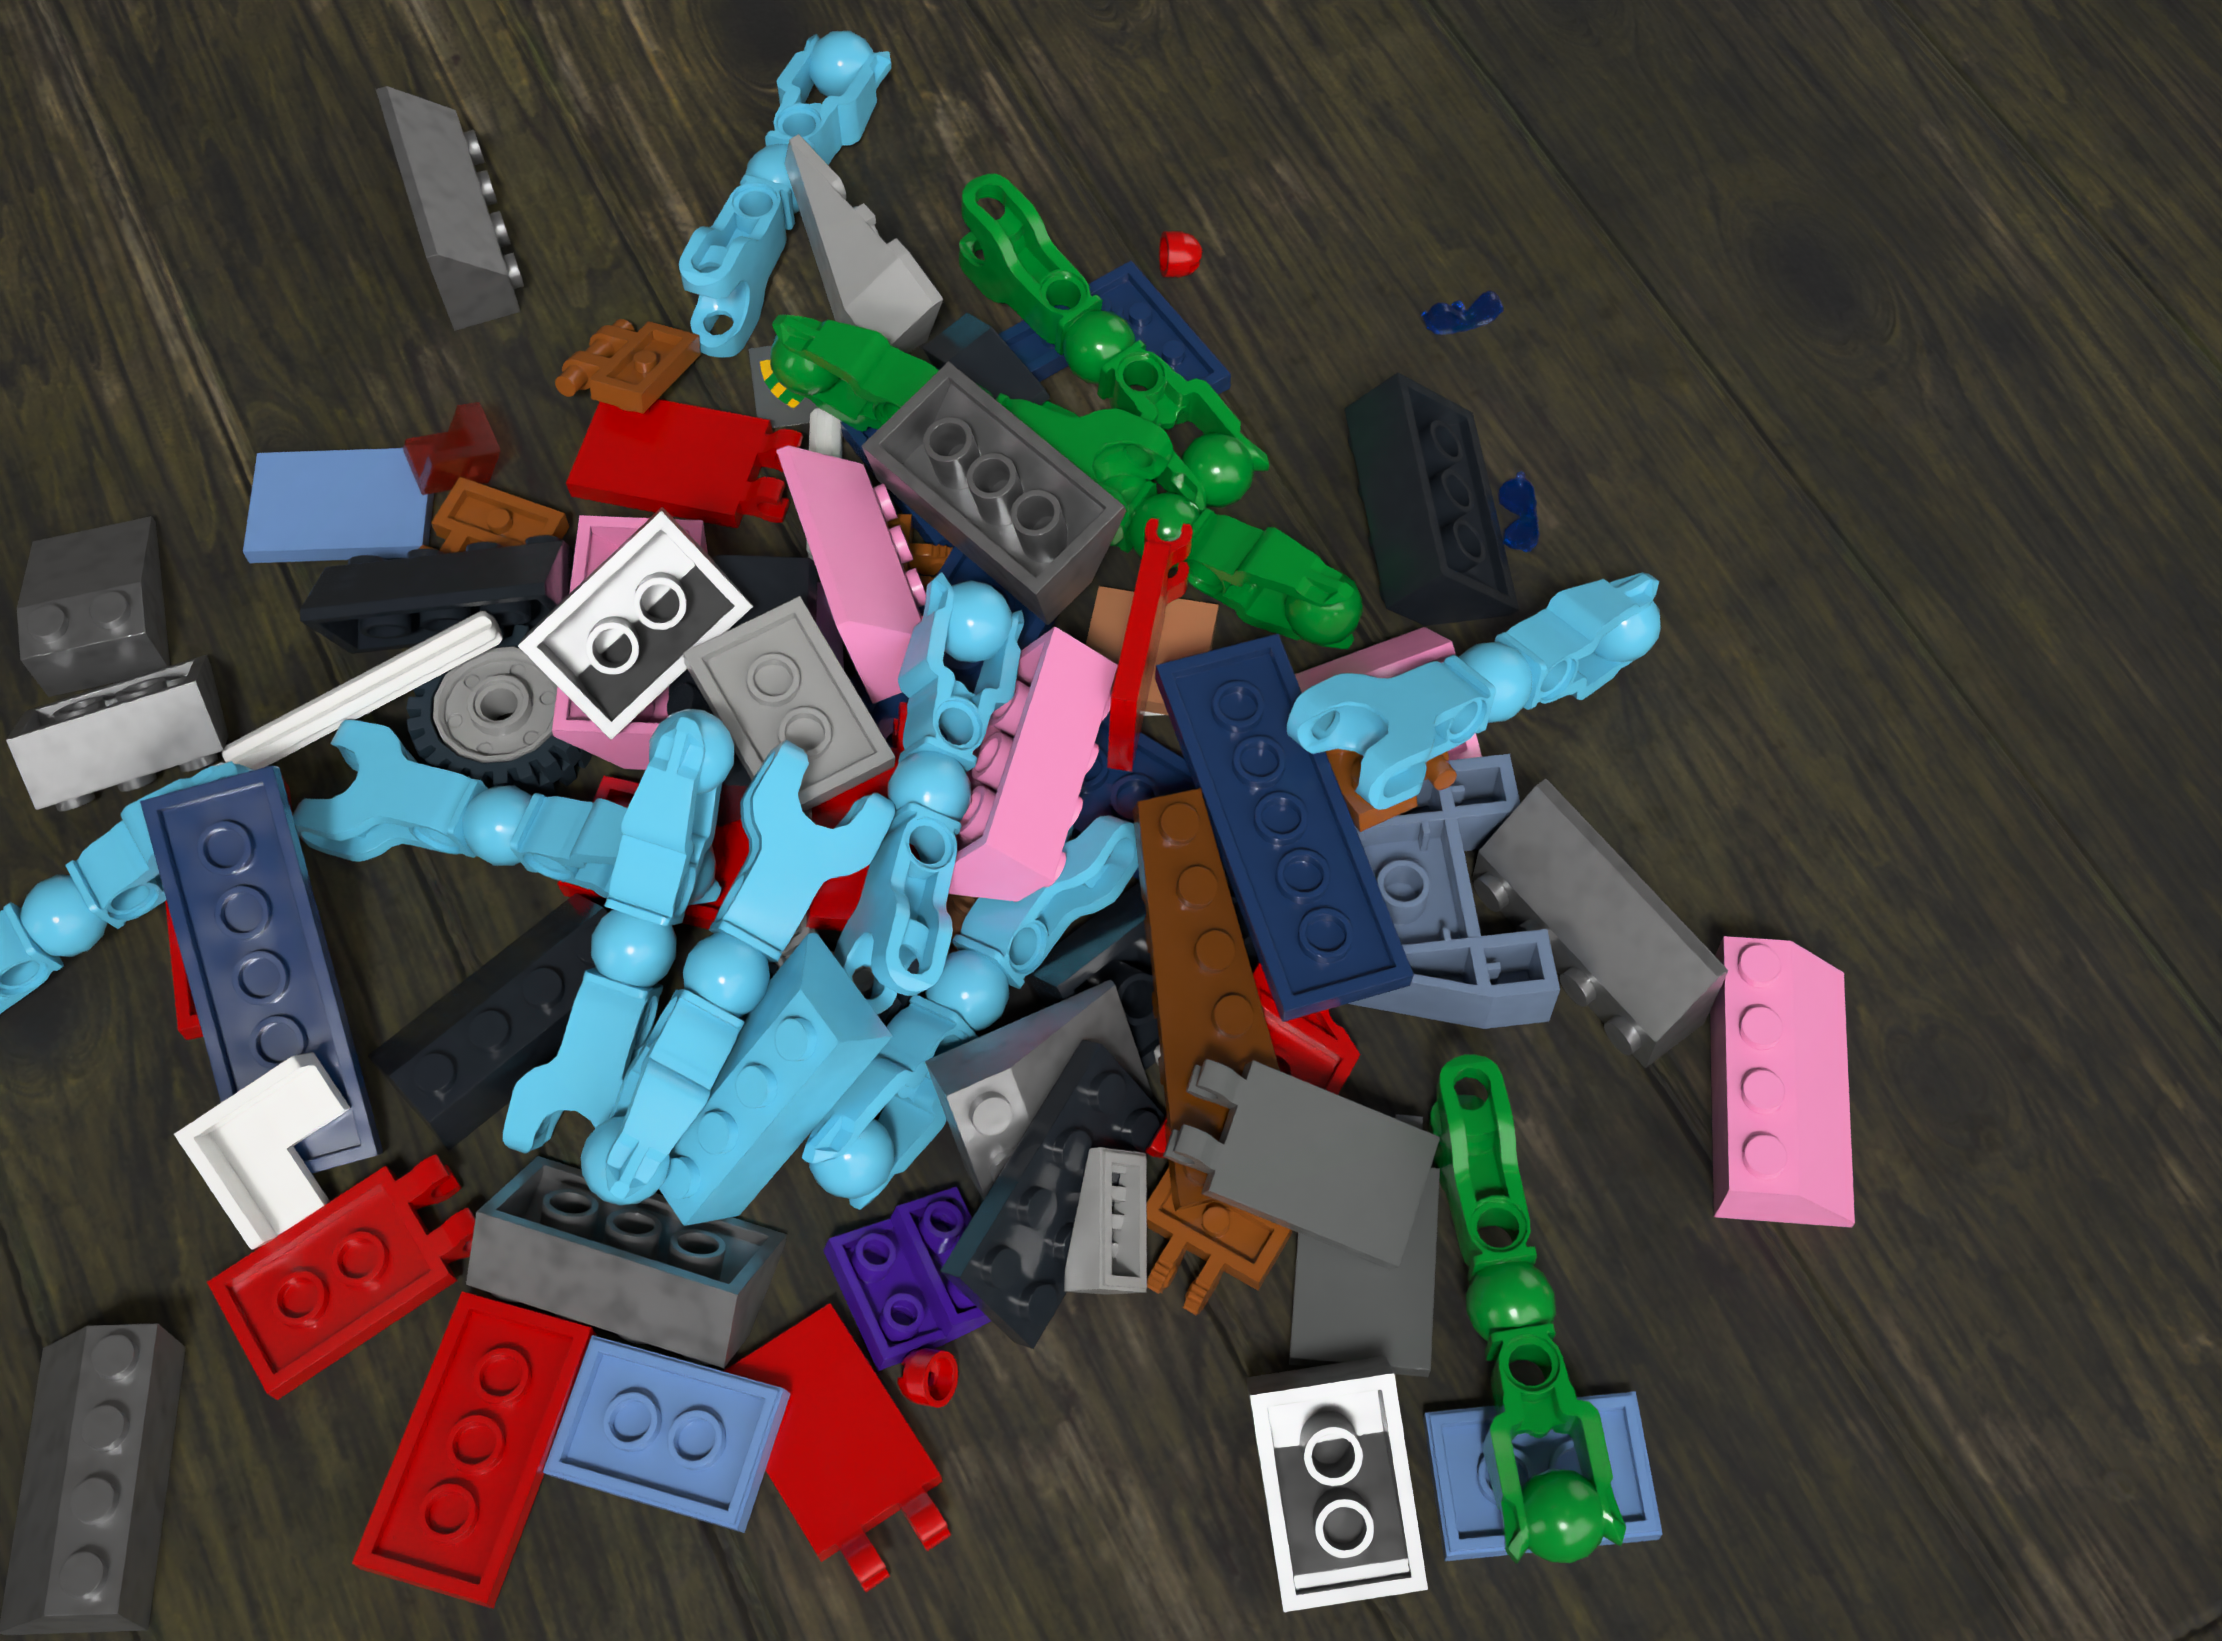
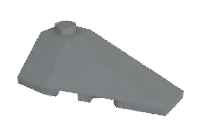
(862, 275)

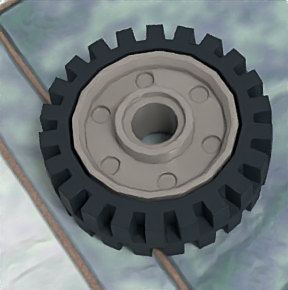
(458, 728)

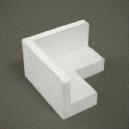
(249, 1148)

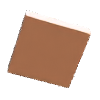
(1186, 632)

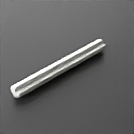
(366, 692)

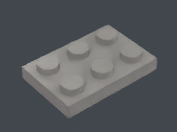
(784, 683)

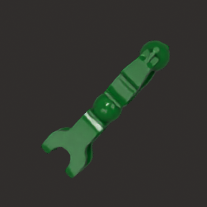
(1099, 345)
(867, 380)
(1254, 571)
(1513, 1309)

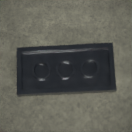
(1022, 1233)

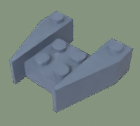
(1432, 906)

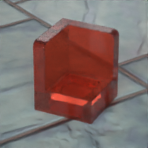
(464, 451)

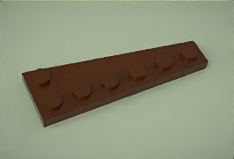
(1199, 968)

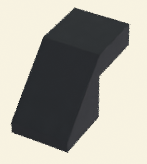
(985, 360)

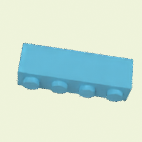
(775, 1086)

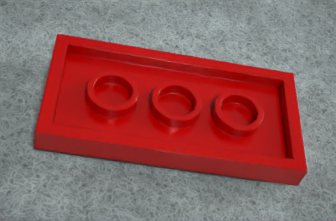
(474, 1450)

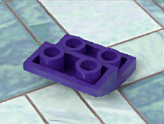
(896, 1282)

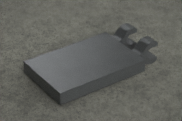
(1308, 1160)
(1363, 1310)

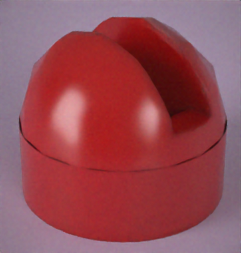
(1178, 254)
(942, 1378)

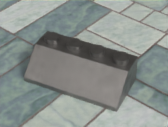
(452, 209)
(996, 491)
(1605, 925)
(623, 1265)
(94, 1482)

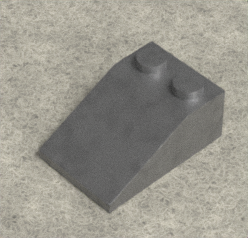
(93, 608)
(1003, 1078)
(1337, 1483)

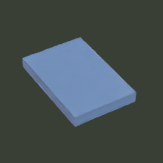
(335, 506)
(667, 1433)
(1463, 1490)

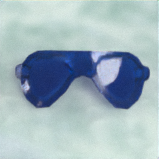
(1448, 319)
(1519, 498)

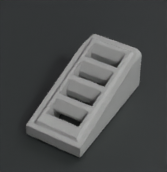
(1109, 1247)

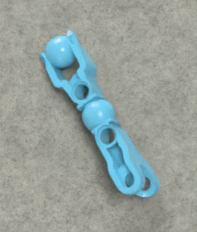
(739, 251)
(1438, 706)
(449, 813)
(106, 884)
(904, 899)
(633, 944)
(997, 948)
(727, 973)

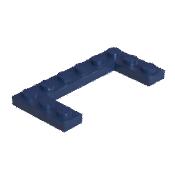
(1151, 320)

